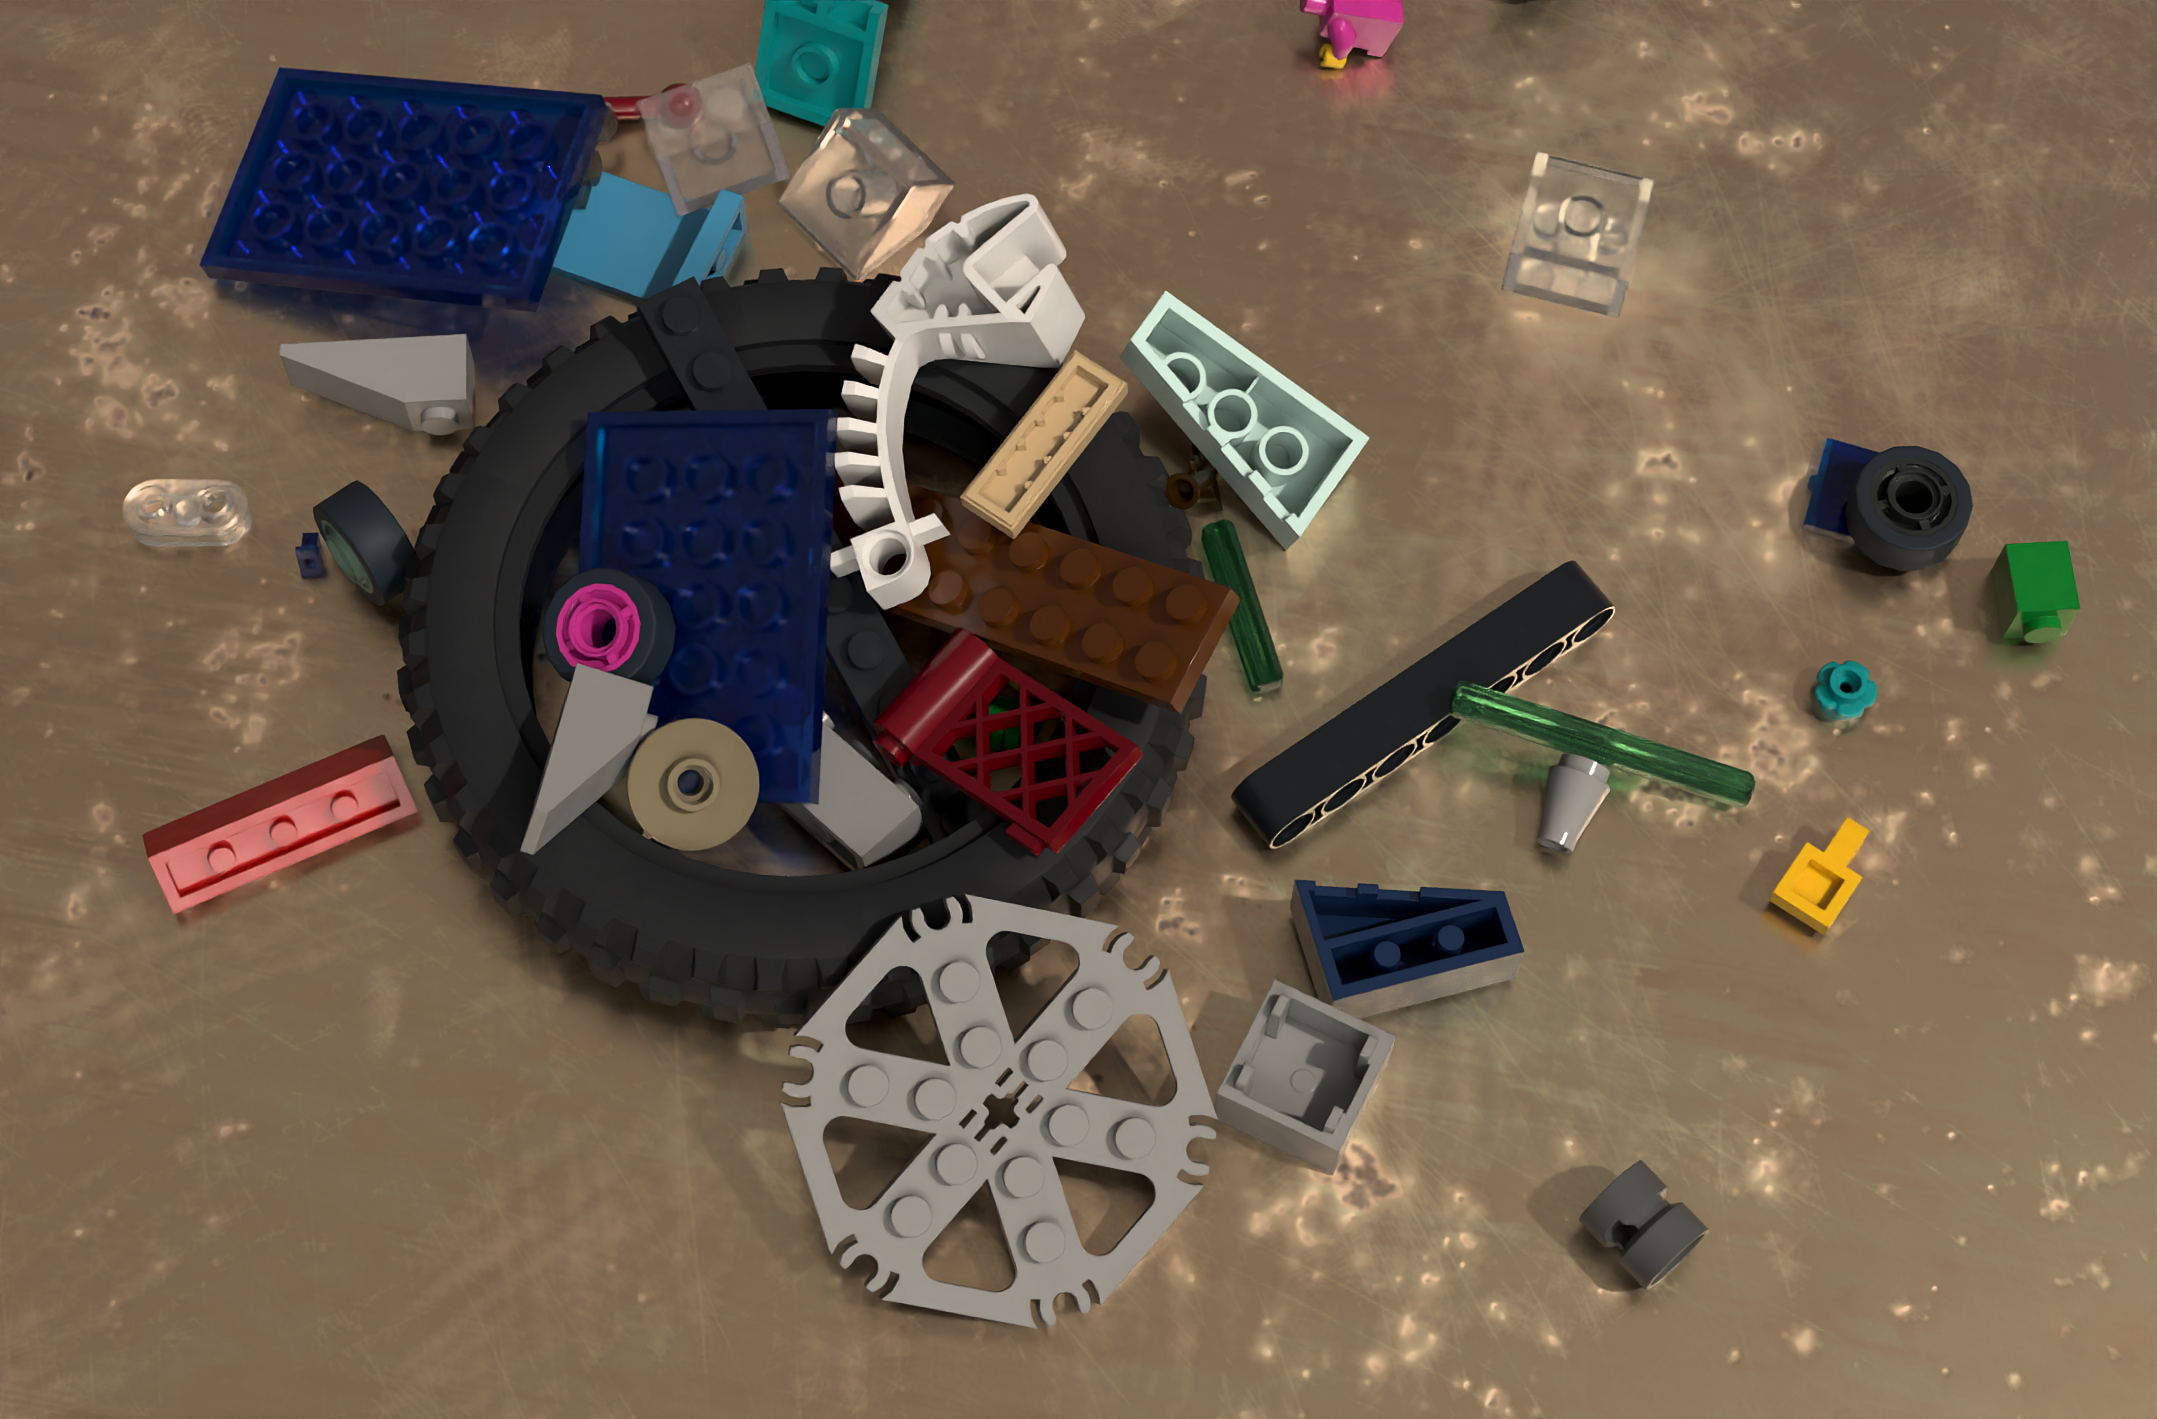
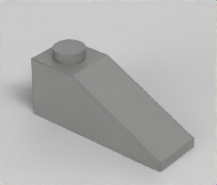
(401, 380)
(590, 749)

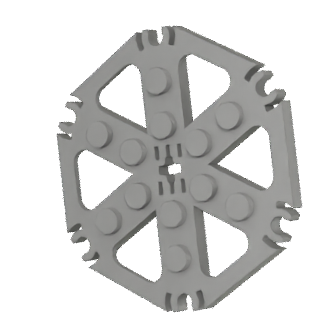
(939, 1096)

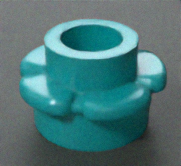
(1838, 703)

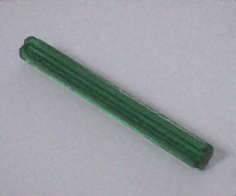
(1601, 744)

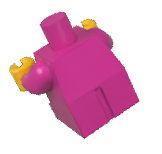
(1355, 24)

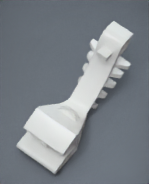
(968, 295)

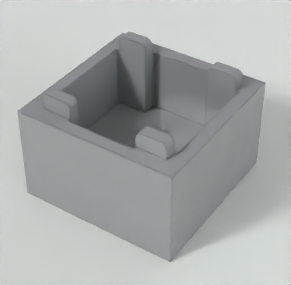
(1303, 1076)

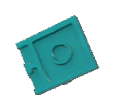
(819, 55)

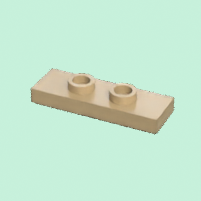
(1044, 444)

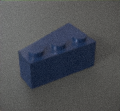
(1401, 947)

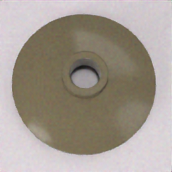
(719, 803)

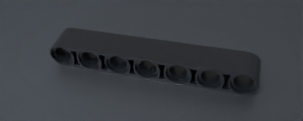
(1414, 706)

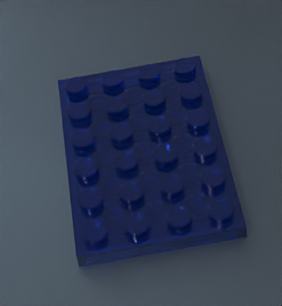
(406, 188)
(738, 541)

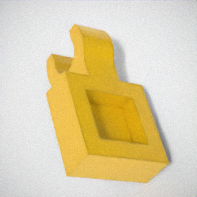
(1820, 881)

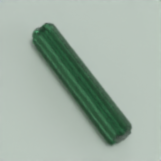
(1248, 621)

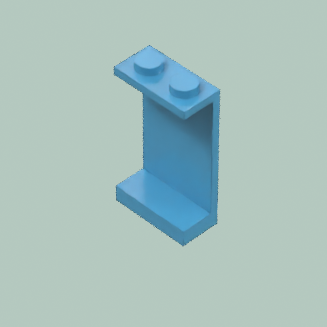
(639, 246)

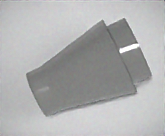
(1571, 800)

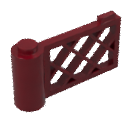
(951, 703)

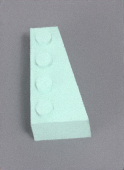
(1244, 416)

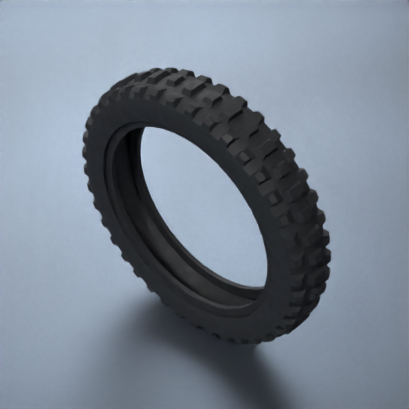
(638, 907)

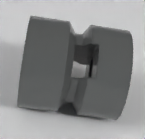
(1643, 1224)

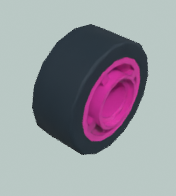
(583, 608)

